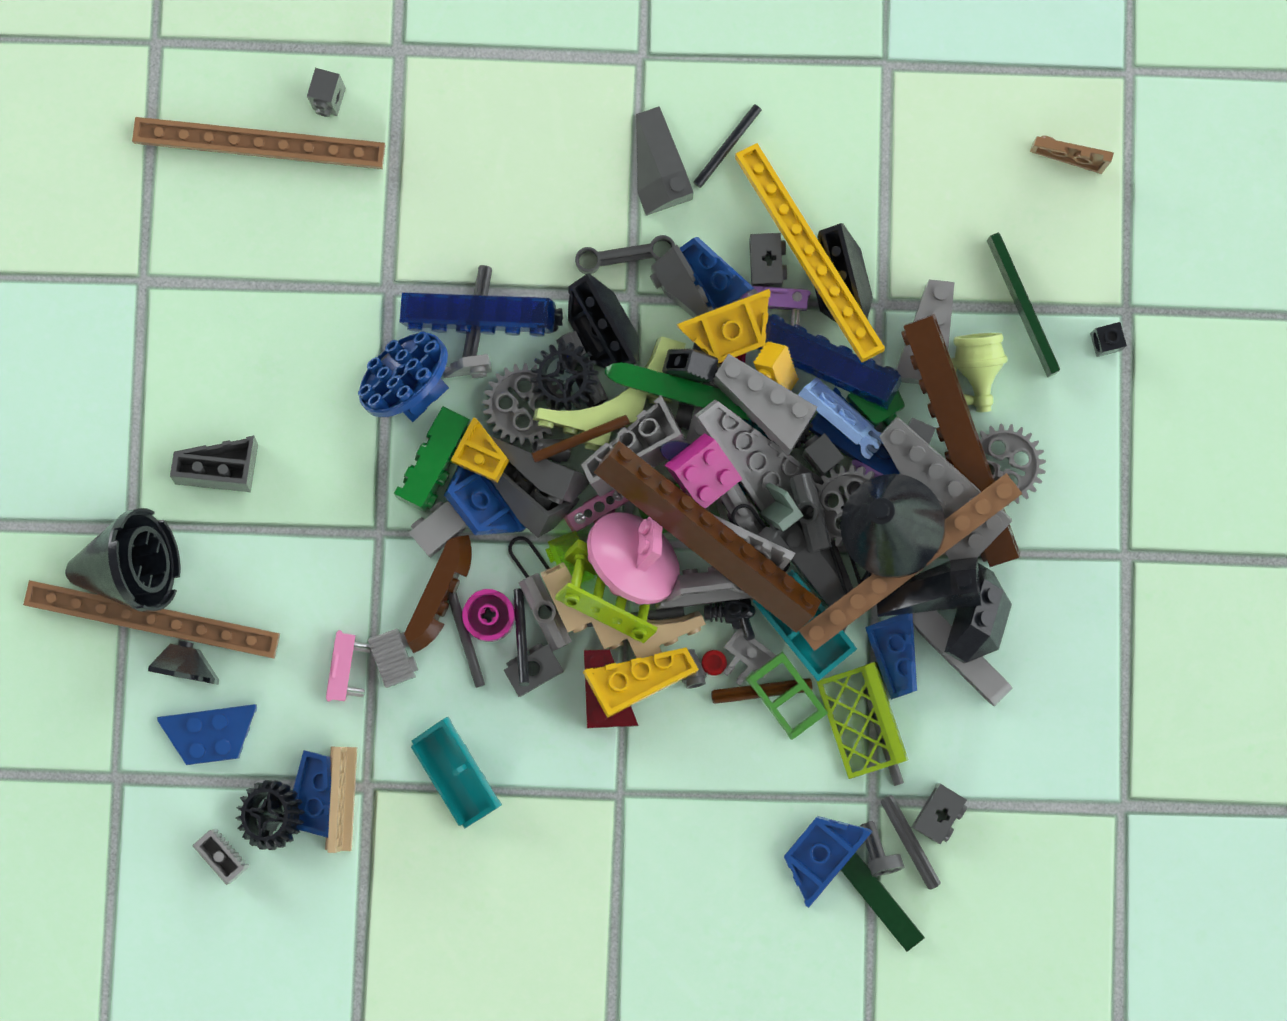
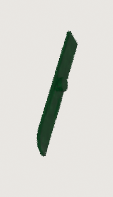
(882, 903)

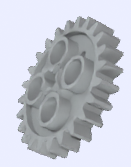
(506, 419)
(1015, 443)
(831, 487)

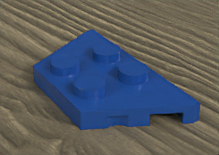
(480, 504)
(209, 733)
(822, 854)

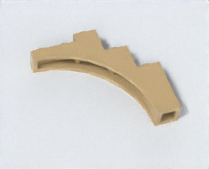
(576, 621)

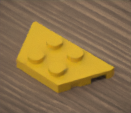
(730, 328)

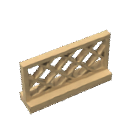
(342, 799)

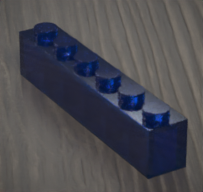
(477, 313)
(834, 363)

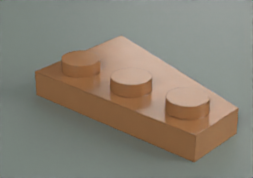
(1073, 154)

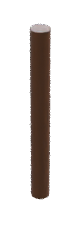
(580, 438)

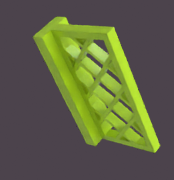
(883, 713)

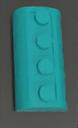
(822, 659)
(455, 773)

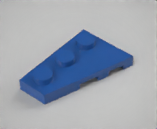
(714, 275)
(314, 789)

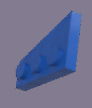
(895, 653)

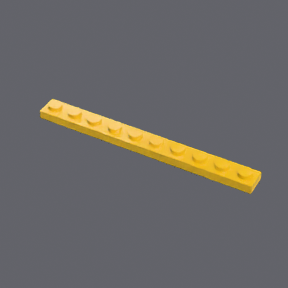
(809, 253)

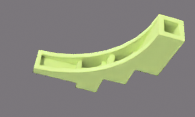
(628, 403)

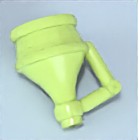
(979, 360)

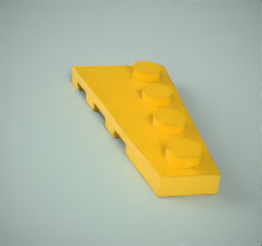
(632, 681)

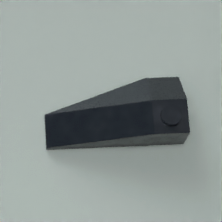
(939, 588)

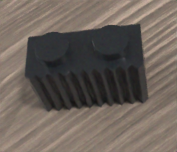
(690, 365)

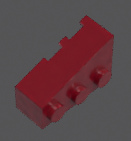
(595, 715)

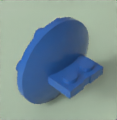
(406, 378)

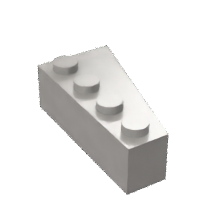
(936, 300)
(765, 402)
(643, 437)

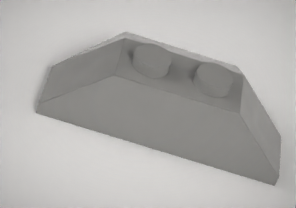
(701, 589)

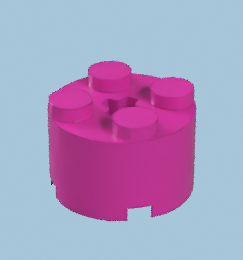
(477, 606)

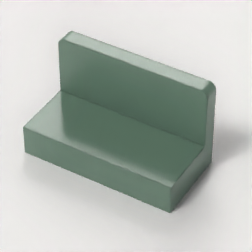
(781, 512)

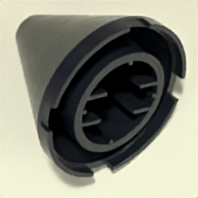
(892, 525)
(130, 562)

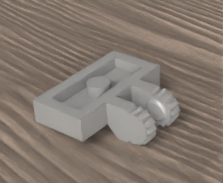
(749, 652)

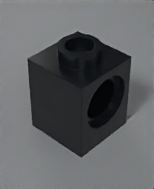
(1108, 339)

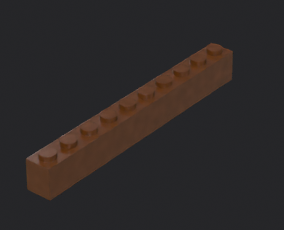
(954, 420)
(707, 536)

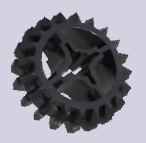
(566, 388)
(262, 833)

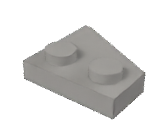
(477, 366)

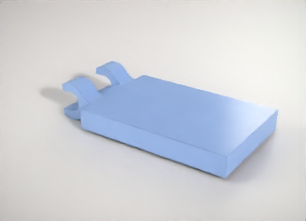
(842, 416)

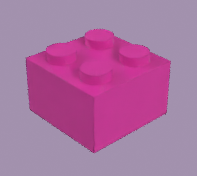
(703, 471)

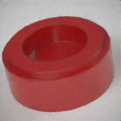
(714, 662)

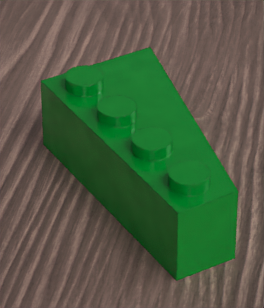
(433, 460)

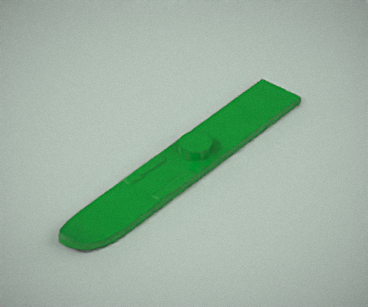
(669, 386)

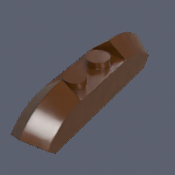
(424, 624)

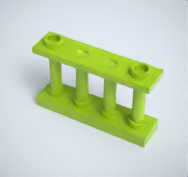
(595, 606)

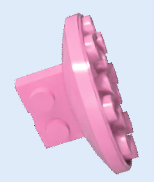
(633, 557)

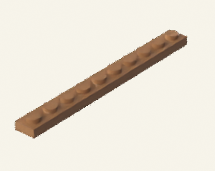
(258, 143)
(877, 588)
(160, 622)

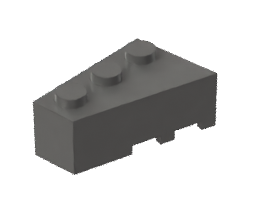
(217, 466)

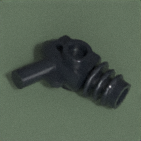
(734, 613)

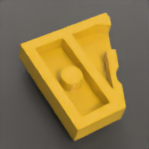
(480, 453)

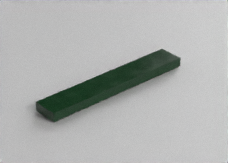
(1023, 304)

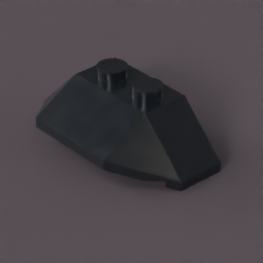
(849, 263)
(601, 323)
(980, 628)

